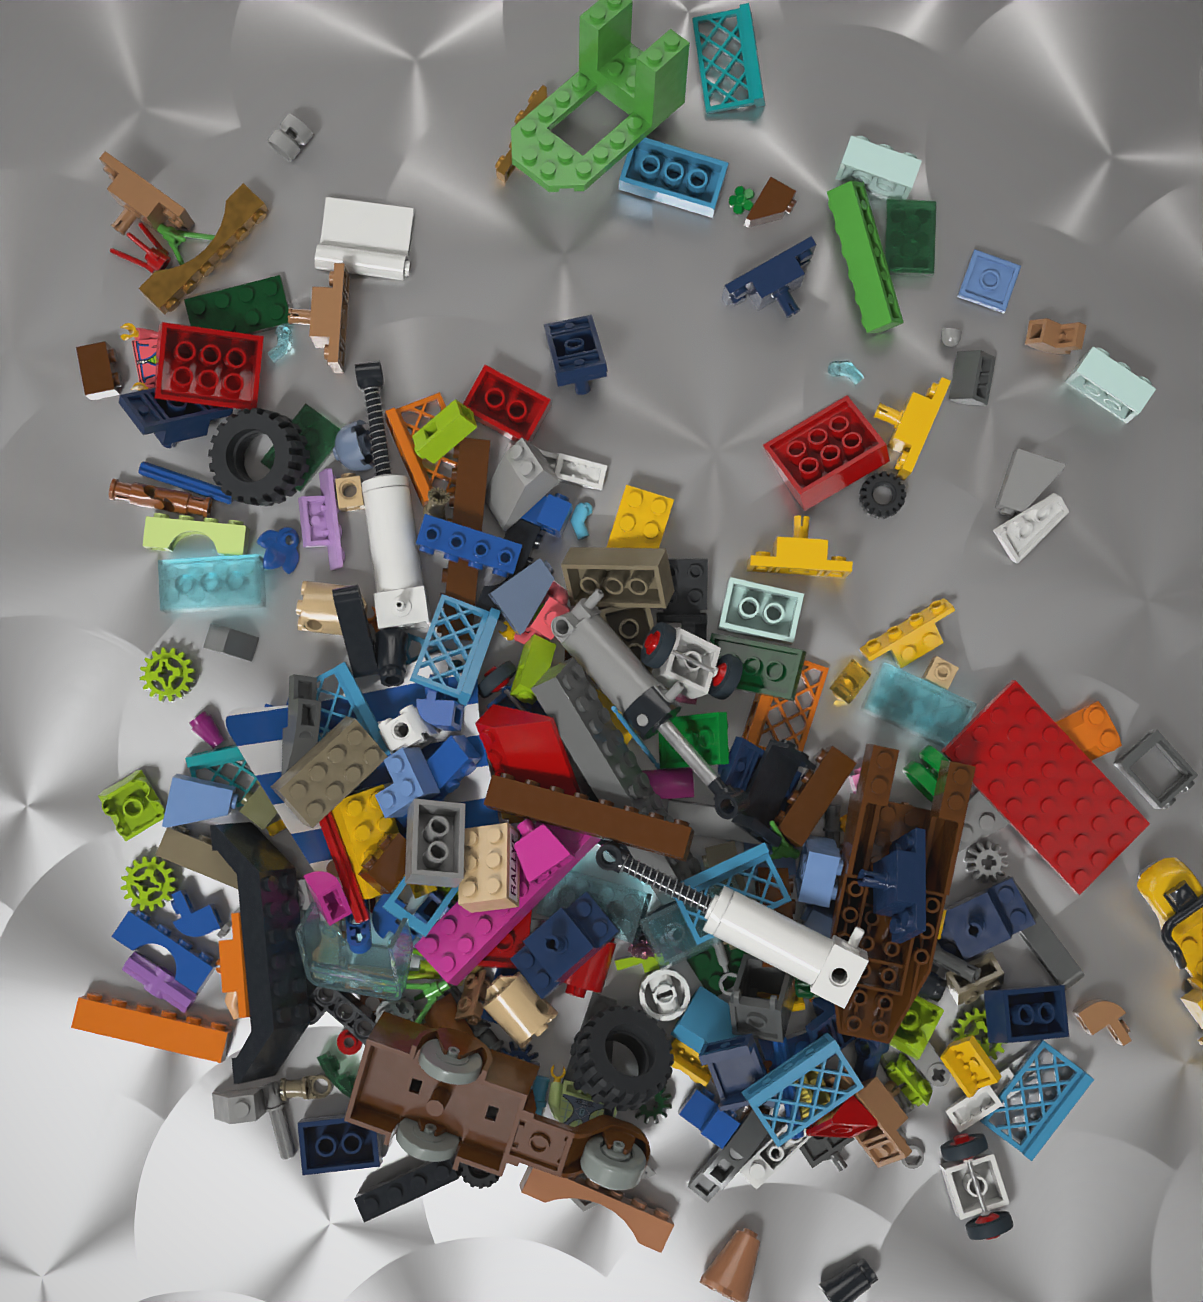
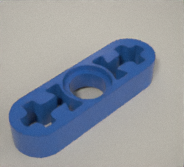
(354, 929)

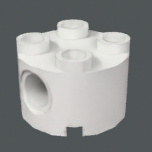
(394, 731)
(664, 994)

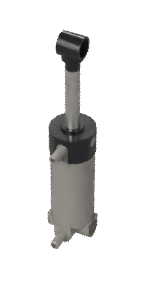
(636, 692)

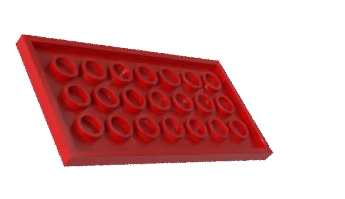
(1046, 787)

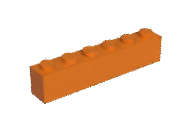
(152, 1028)

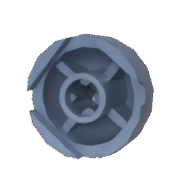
(354, 447)

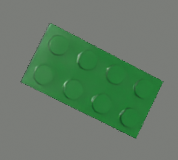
(705, 733)

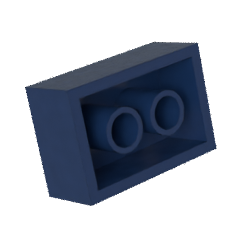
(1026, 1013)
(337, 1145)

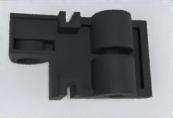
(689, 597)

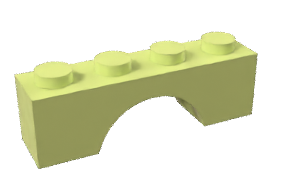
(165, 533)

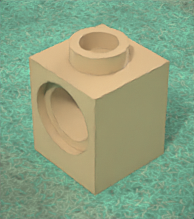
(349, 503)
(940, 672)

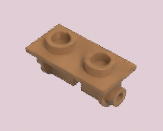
(474, 988)

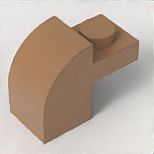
(1055, 337)
(1102, 1013)

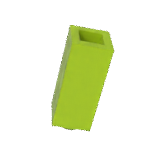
(444, 431)
(533, 663)

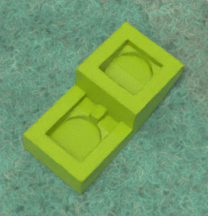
(648, 965)

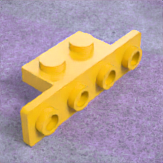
(911, 637)

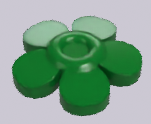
(742, 200)

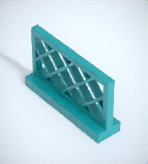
(747, 50)
(216, 757)

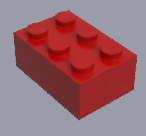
(507, 405)

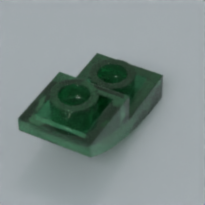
(342, 1081)

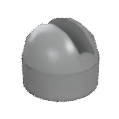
(951, 336)

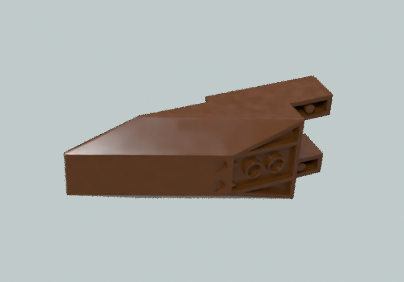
(872, 824)

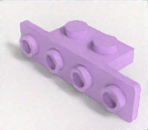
(320, 520)

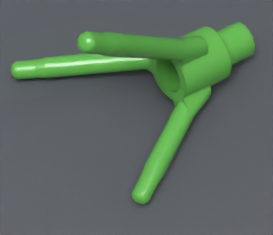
(176, 237)
(785, 849)
(431, 992)

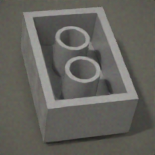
(435, 843)

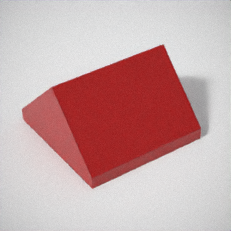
(843, 1121)

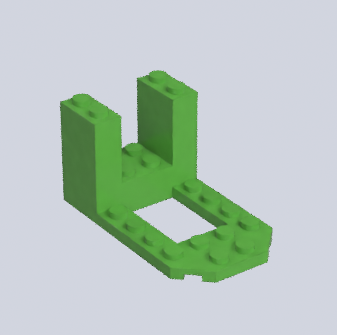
(640, 83)

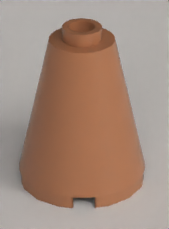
(734, 1267)

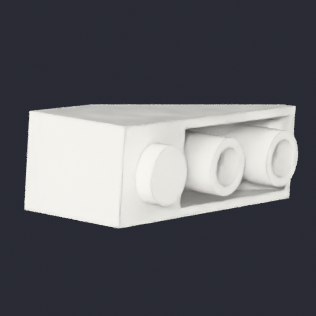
(769, 1157)

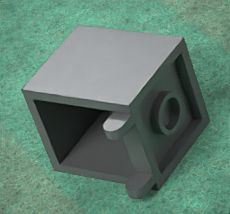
(757, 1015)

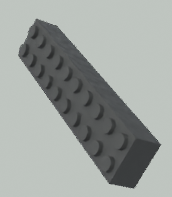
(605, 757)

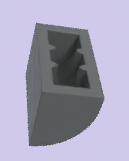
(972, 377)

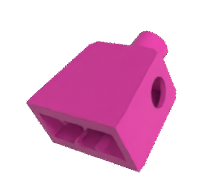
(541, 852)

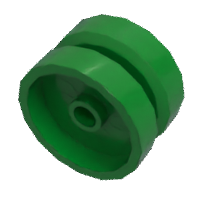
(925, 776)

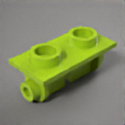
(917, 1089)

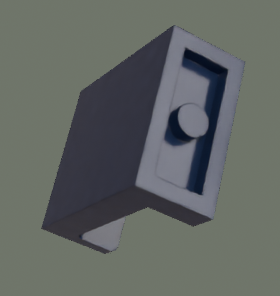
(734, 1067)

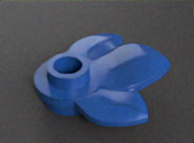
(277, 551)

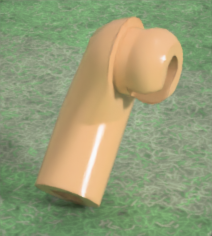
(232, 1004)

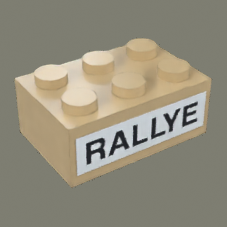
(490, 869)

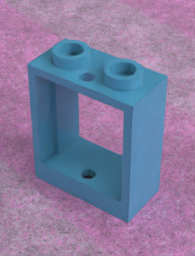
(414, 923)

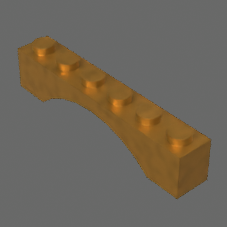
(168, 286)

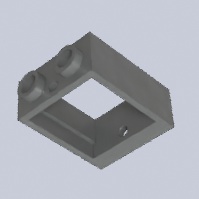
(1151, 739)

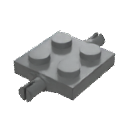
(824, 1148)

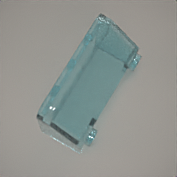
(332, 965)

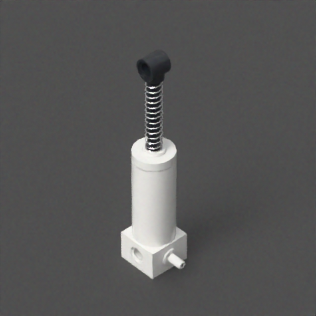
(388, 506)
(761, 931)

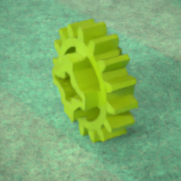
(165, 663)
(151, 874)
(977, 1024)

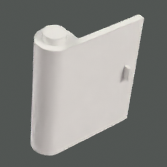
(366, 238)

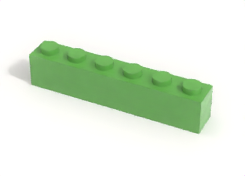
(864, 257)

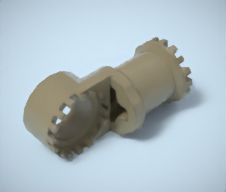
(436, 503)
(304, 1087)

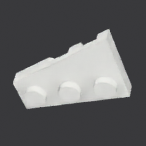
(1031, 526)

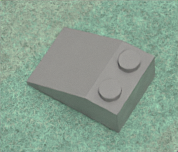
(519, 483)

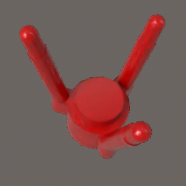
(156, 259)

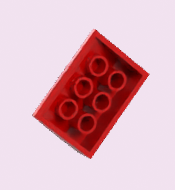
(208, 366)
(827, 452)
(526, 747)

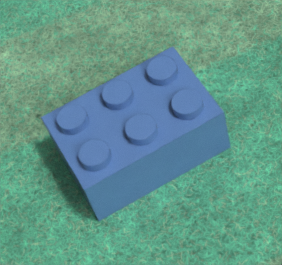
(818, 870)

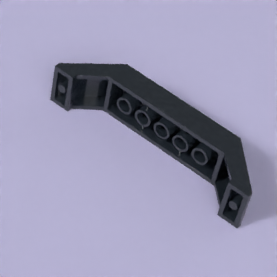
(270, 949)

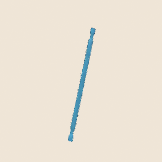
(635, 736)

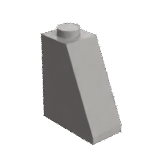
(1025, 480)
(239, 1105)

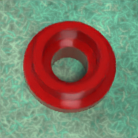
(343, 1047)

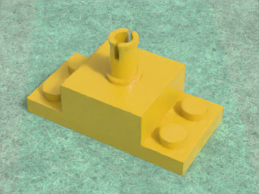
(912, 424)
(800, 556)

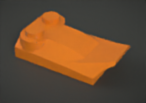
(1091, 730)

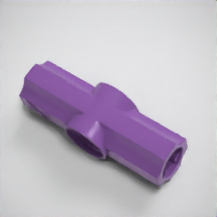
(159, 982)

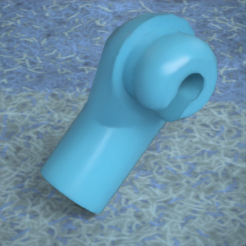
(578, 518)

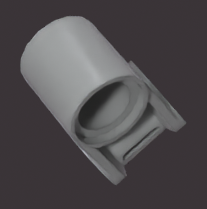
(929, 1061)

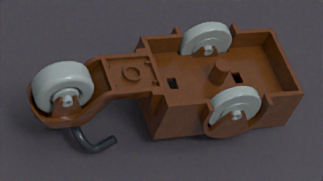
(451, 1108)

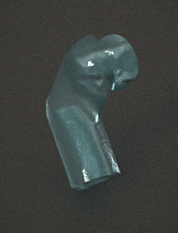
(284, 343)
(845, 369)

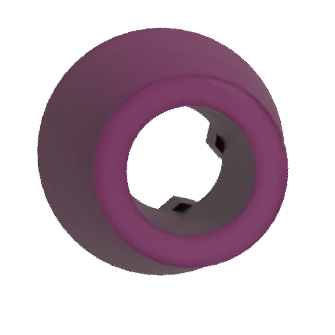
(207, 729)

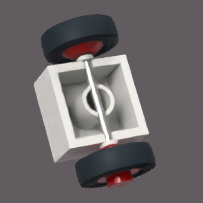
(692, 660)
(975, 1186)

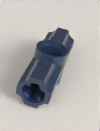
(868, 1057)

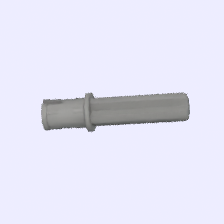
(279, 1121)

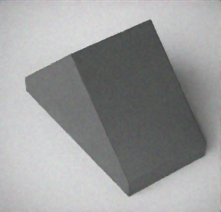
(231, 642)

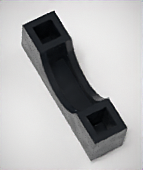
(530, 538)
(405, 1188)

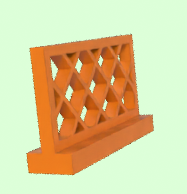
(405, 446)
(762, 705)

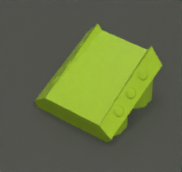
(132, 805)
(917, 1028)

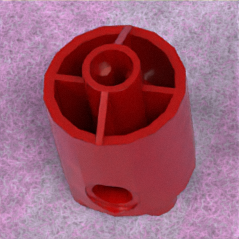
(592, 974)

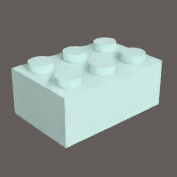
(879, 168)
(1111, 384)
(760, 611)

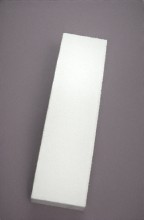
(574, 470)
(970, 1110)

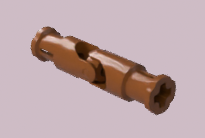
(157, 497)

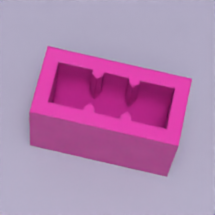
(672, 783)
(328, 895)

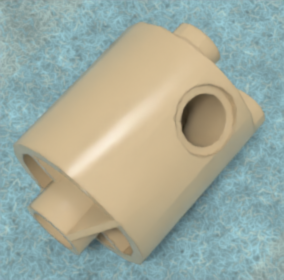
(318, 608)
(518, 1008)

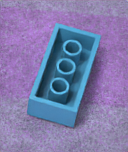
(674, 176)

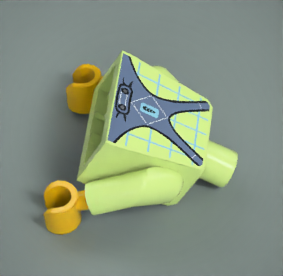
(570, 1105)

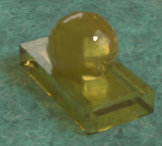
(850, 681)

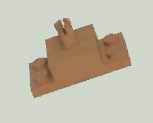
(141, 199)
(328, 317)
(882, 1142)

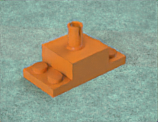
(233, 966)

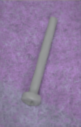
(906, 1107)

